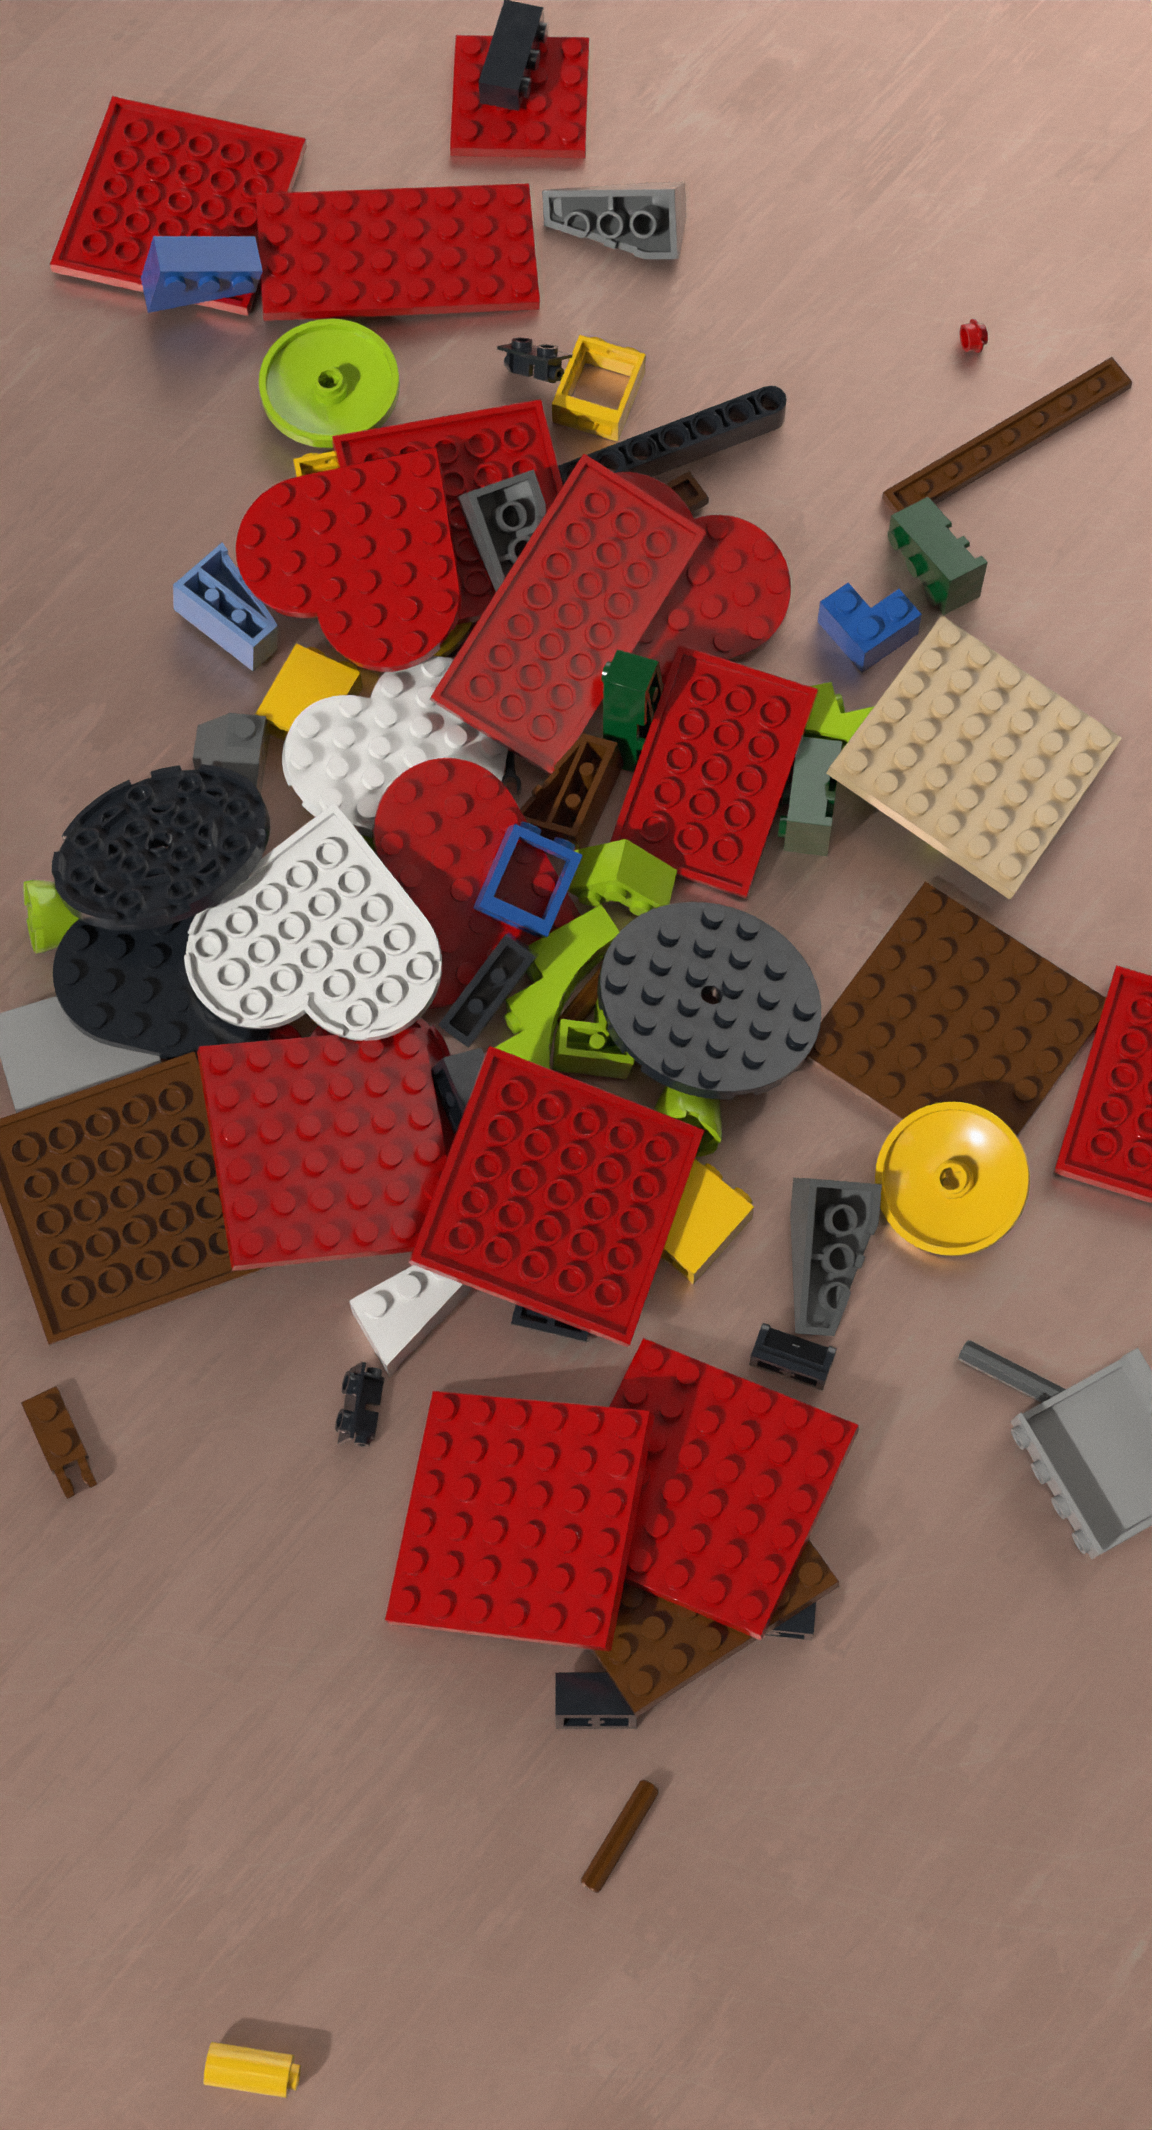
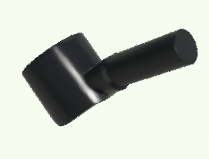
(510, 773)

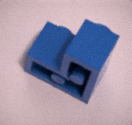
(868, 632)

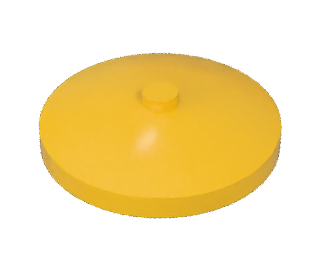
(952, 1178)

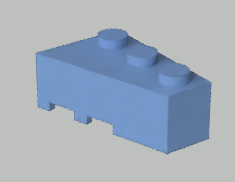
(225, 609)

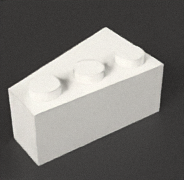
(404, 1312)

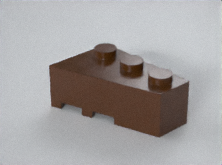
(576, 791)

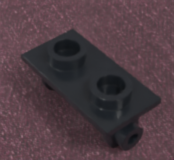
(525, 357)
(353, 1419)

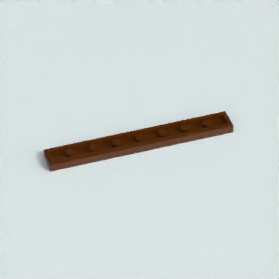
(1011, 437)

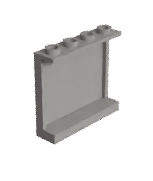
(52, 1058)
(1096, 1452)

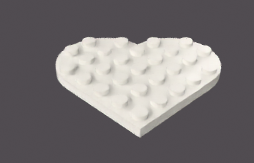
(357, 745)
(317, 936)

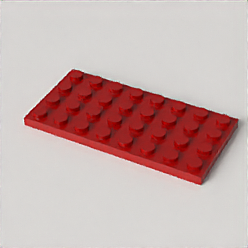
(397, 252)
(563, 612)

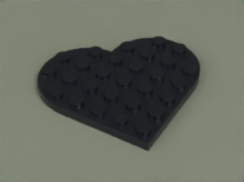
(136, 991)

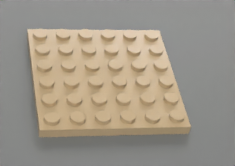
(974, 756)

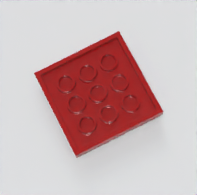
(548, 122)

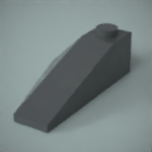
(629, 217)
(503, 521)
(234, 743)
(828, 1244)

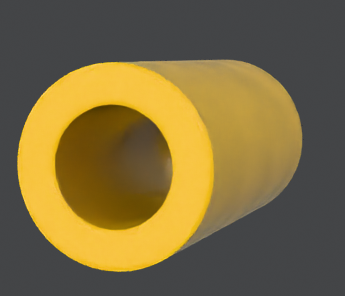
(251, 2070)

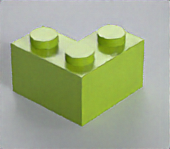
(622, 874)
(589, 1049)

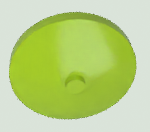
(328, 381)

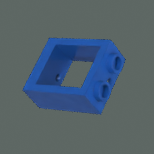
(515, 916)

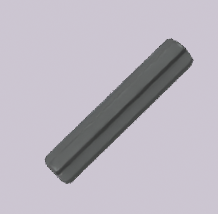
(1008, 1372)

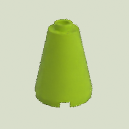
(47, 915)
(696, 1111)

